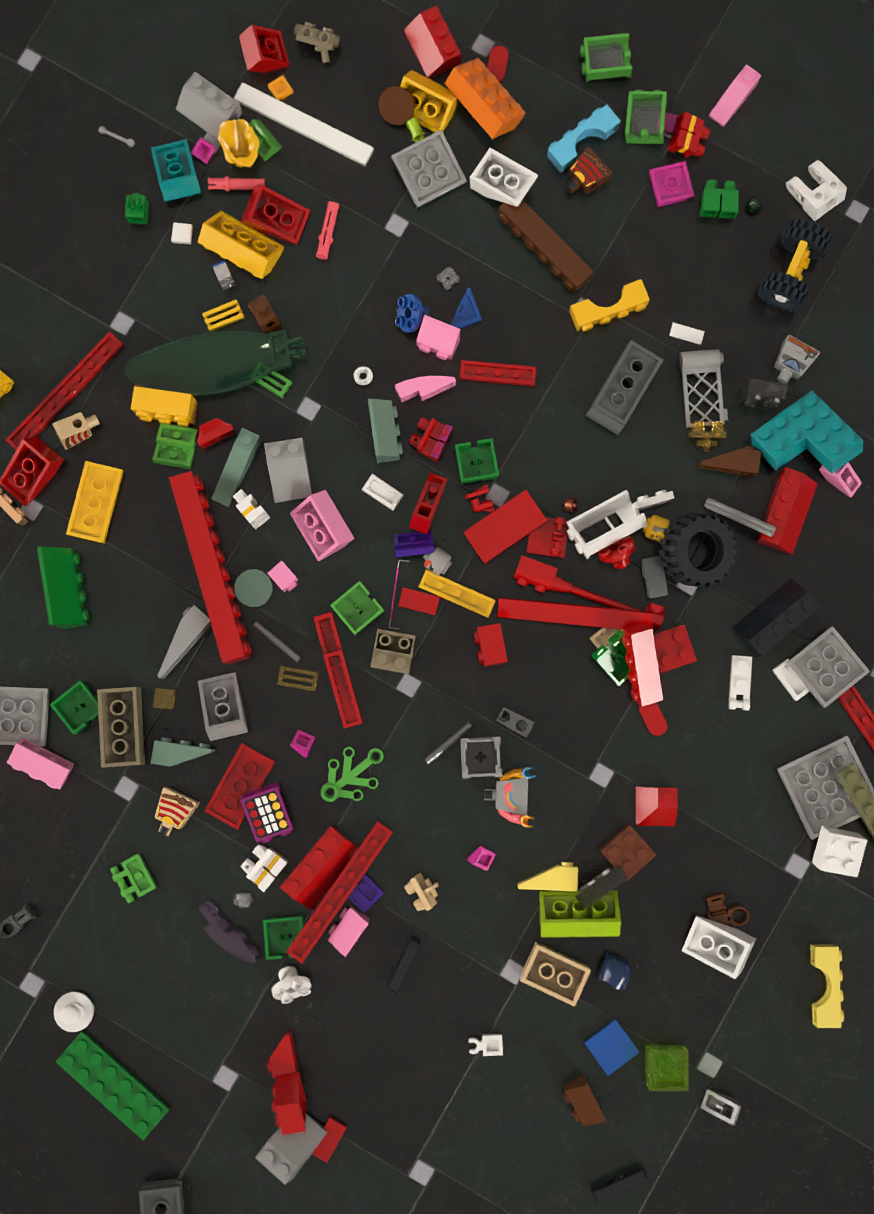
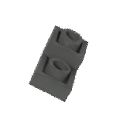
(654, 576)

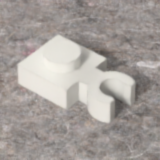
(490, 1044)

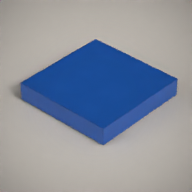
(611, 1047)

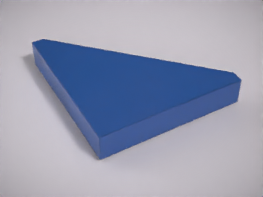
(467, 311)

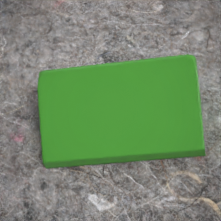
(267, 143)

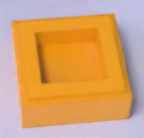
(280, 88)

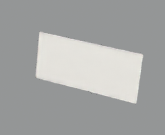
(686, 333)

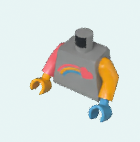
(512, 795)

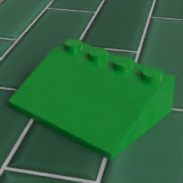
(63, 587)

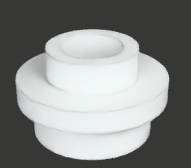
(363, 370)

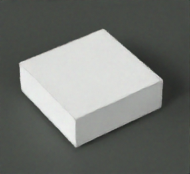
(182, 233)

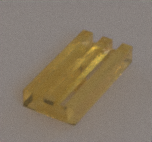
(313, 681)

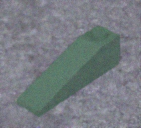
(236, 466)

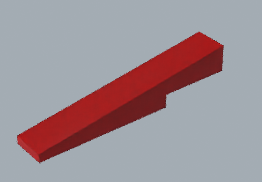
(337, 669)

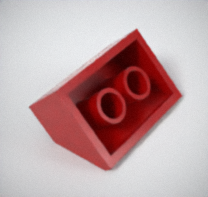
(433, 43)

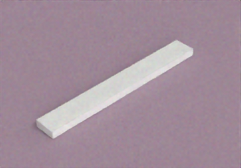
(303, 124)

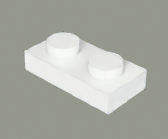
(661, 497)

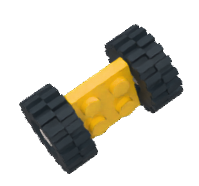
(807, 242)

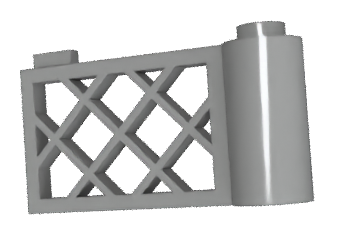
(697, 363)

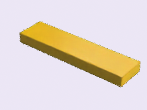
(457, 593)

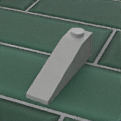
(189, 631)

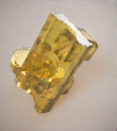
(698, 432)

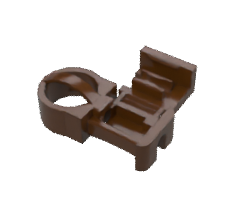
(719, 911)

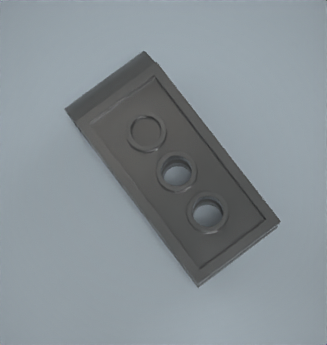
(615, 402)
(164, 1191)

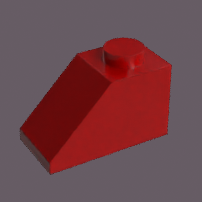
(283, 1059)

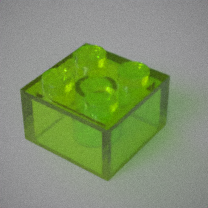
(666, 1068)

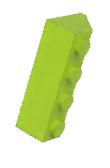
(565, 917)

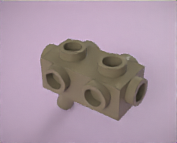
(323, 40)

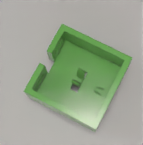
(349, 614)

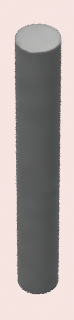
(276, 641)
(448, 743)

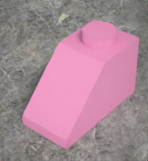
(843, 479)

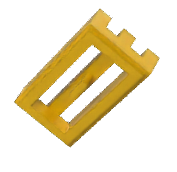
(220, 309)

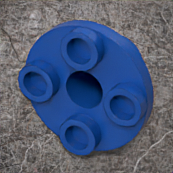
(410, 313)

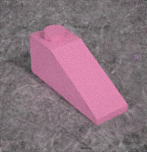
(735, 95)

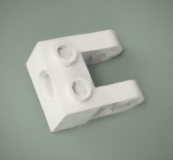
(824, 197)

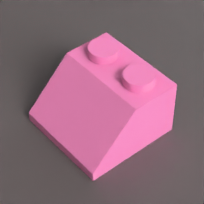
(438, 338)
(348, 930)

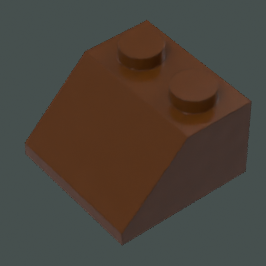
(583, 1101)

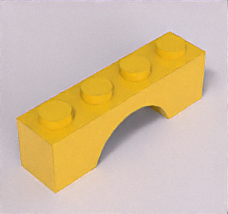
(587, 314)

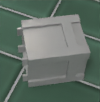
(490, 766)

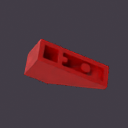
(428, 503)

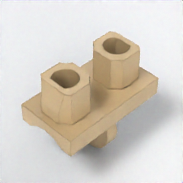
(425, 891)

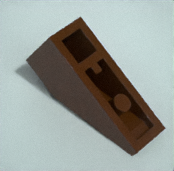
(741, 462)

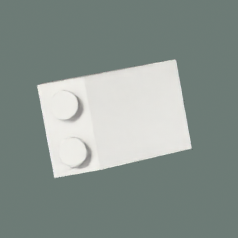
(501, 178)
(719, 946)

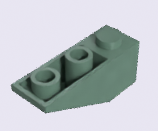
(172, 754)

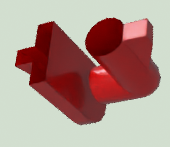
(483, 506)

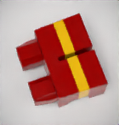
(686, 136)

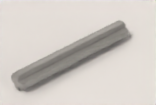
(740, 517)

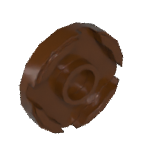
(397, 105)

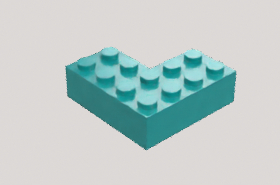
(808, 426)

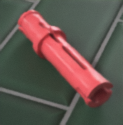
(234, 183)
(325, 238)

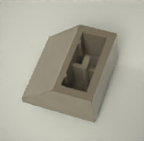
(393, 651)

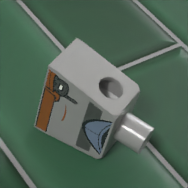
(794, 359)

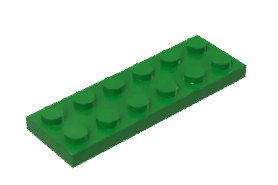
(113, 1085)

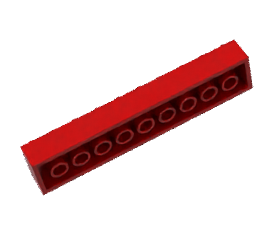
(210, 568)

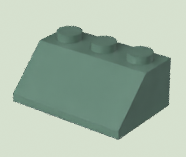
(384, 430)

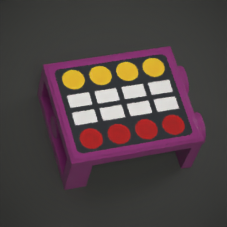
(266, 813)

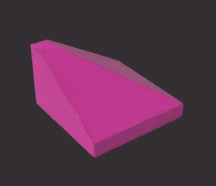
(203, 150)
(302, 743)
(482, 858)

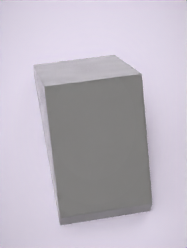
(721, 1106)

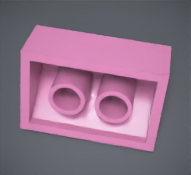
(321, 525)

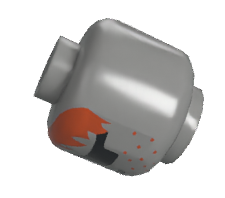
(438, 561)

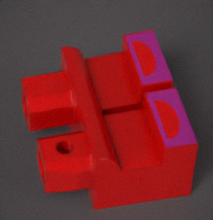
(433, 440)

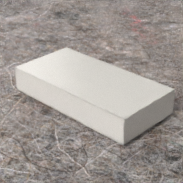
(382, 492)
(790, 680)

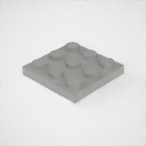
(429, 168)
(828, 667)
(23, 715)

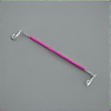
(394, 593)

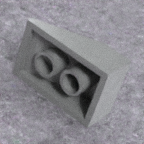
(288, 470)
(222, 706)
(288, 1153)

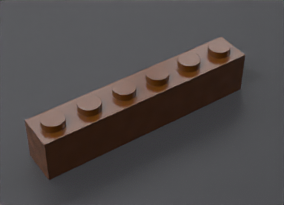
(546, 244)

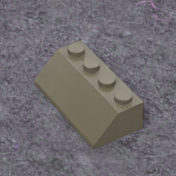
(121, 727)

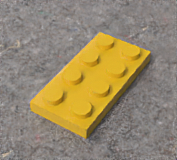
(94, 502)

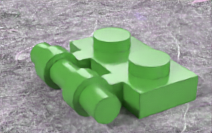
(138, 875)

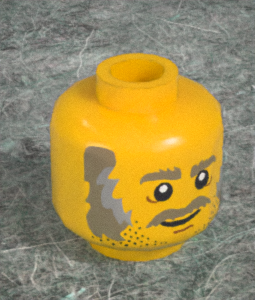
(656, 527)

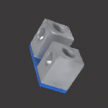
(223, 275)

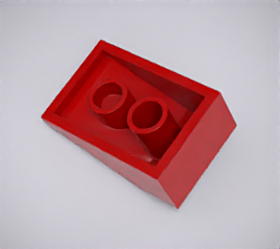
(275, 215)
(30, 469)

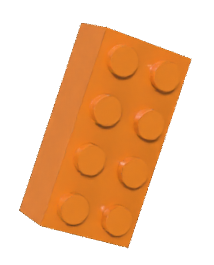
(485, 98)

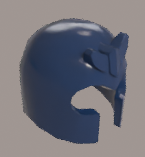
(615, 971)

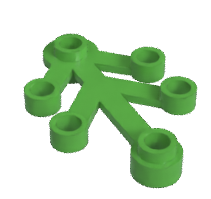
(349, 776)

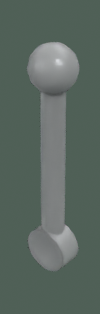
(130, 142)

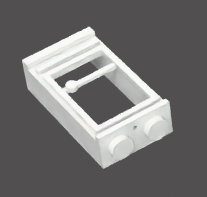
(618, 504)

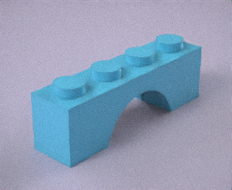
(600, 124)

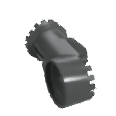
(16, 920)

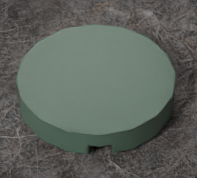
(253, 588)

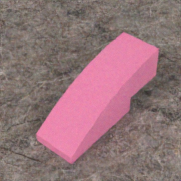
(424, 387)

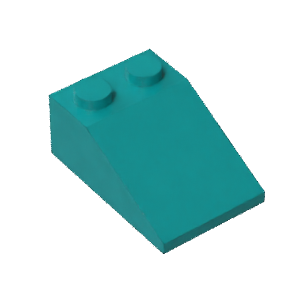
(175, 170)

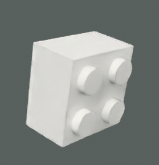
(839, 851)

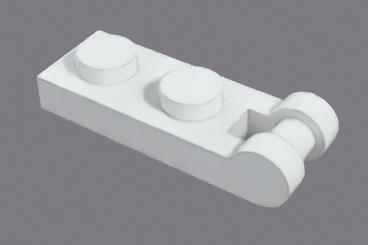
(740, 682)

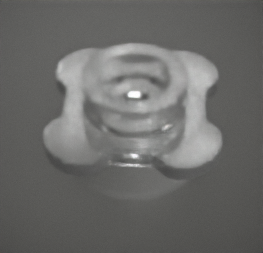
(448, 272)
(243, 900)

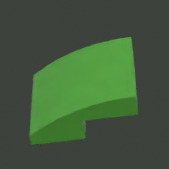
(175, 446)

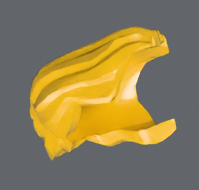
(239, 142)

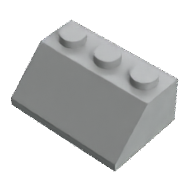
(207, 105)

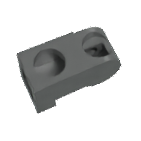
(515, 722)

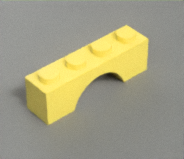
(827, 1011)

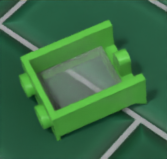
(606, 57)
(646, 117)

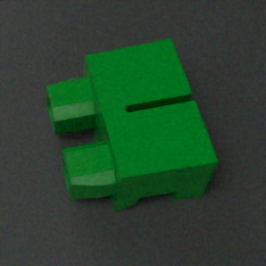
(719, 201)

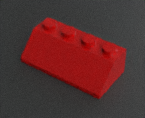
(788, 510)
(320, 868)

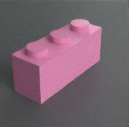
(40, 763)

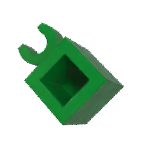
(136, 208)

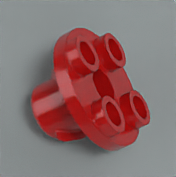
(618, 552)

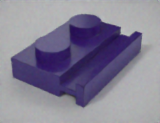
(413, 543)
(365, 893)

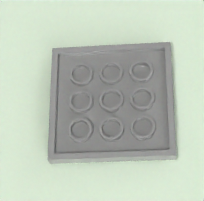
(817, 789)

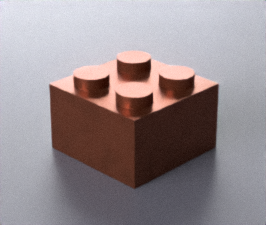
(627, 851)

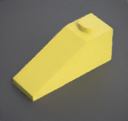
(558, 877)

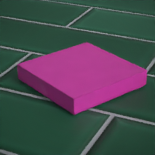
(671, 184)

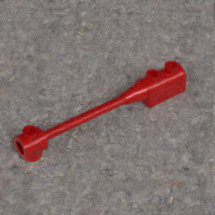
(545, 578)

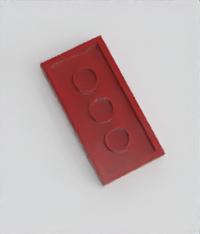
(505, 526)
(245, 774)

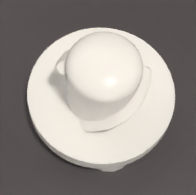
(290, 985)
(74, 1011)

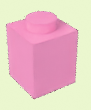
(283, 577)

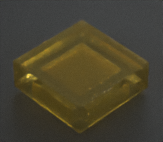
(164, 698)

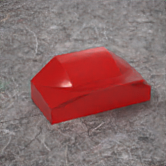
(214, 432)

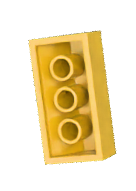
(240, 244)

